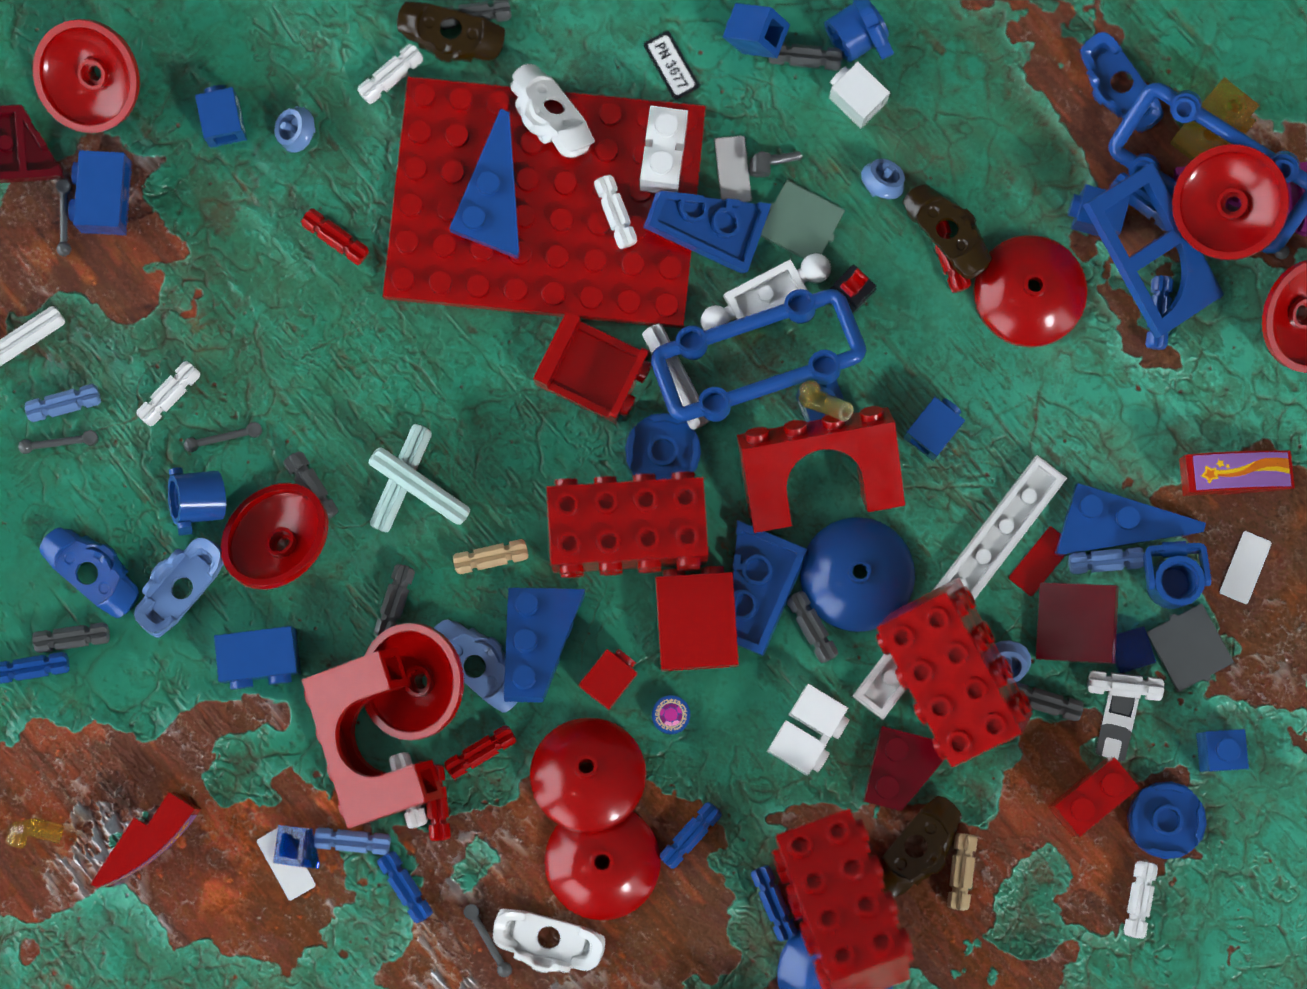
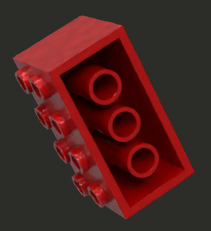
(627, 524)
(954, 673)
(843, 904)

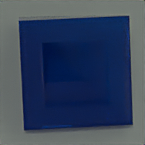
(1133, 650)
(295, 847)

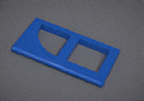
(1197, 284)

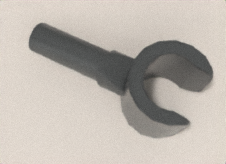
(761, 162)

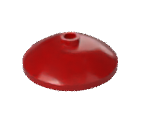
(68, 80)
(1209, 185)
(1017, 312)
(1281, 327)
(274, 536)
(418, 710)
(592, 799)
(610, 891)

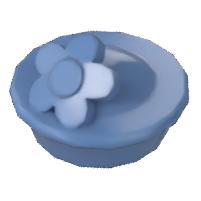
(295, 129)
(883, 179)
(1017, 656)

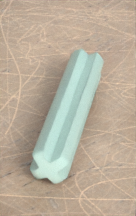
(419, 486)
(393, 493)

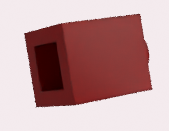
(609, 678)

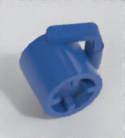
(858, 31)
(195, 498)
(1178, 578)

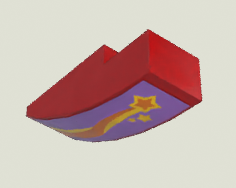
(1236, 472)
(147, 839)

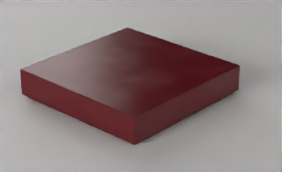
(1077, 622)

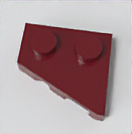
(23, 150)
(899, 768)

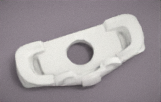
(565, 130)
(518, 933)

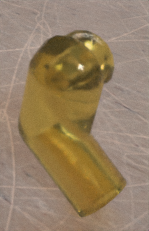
(822, 402)
(33, 828)

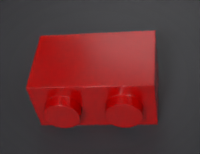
(1093, 797)

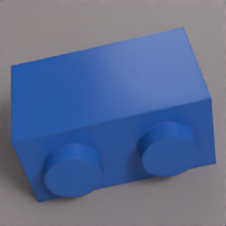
(101, 192)
(256, 656)

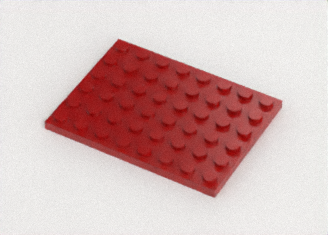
(563, 232)

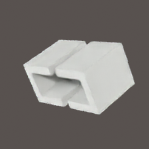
(660, 160)
(819, 714)

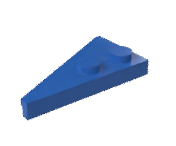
(489, 202)
(1108, 520)

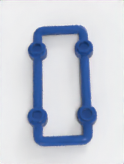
(1185, 108)
(715, 402)

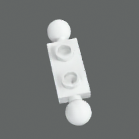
(767, 290)

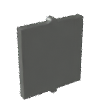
(1189, 647)

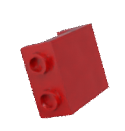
(592, 369)
(696, 619)

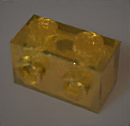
(1225, 103)

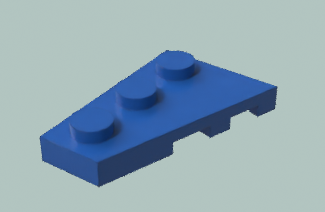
(709, 226)
(762, 583)
(535, 636)

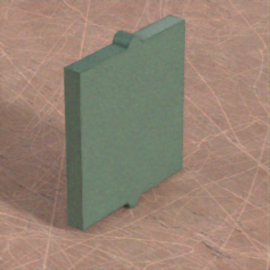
(801, 221)

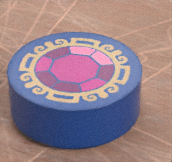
(671, 714)

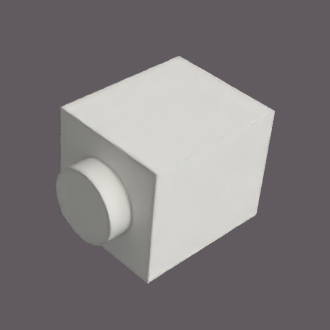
(858, 94)

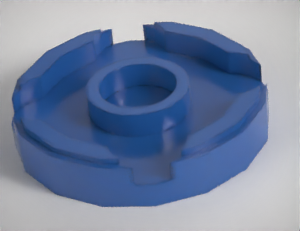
(662, 447)
(1166, 820)

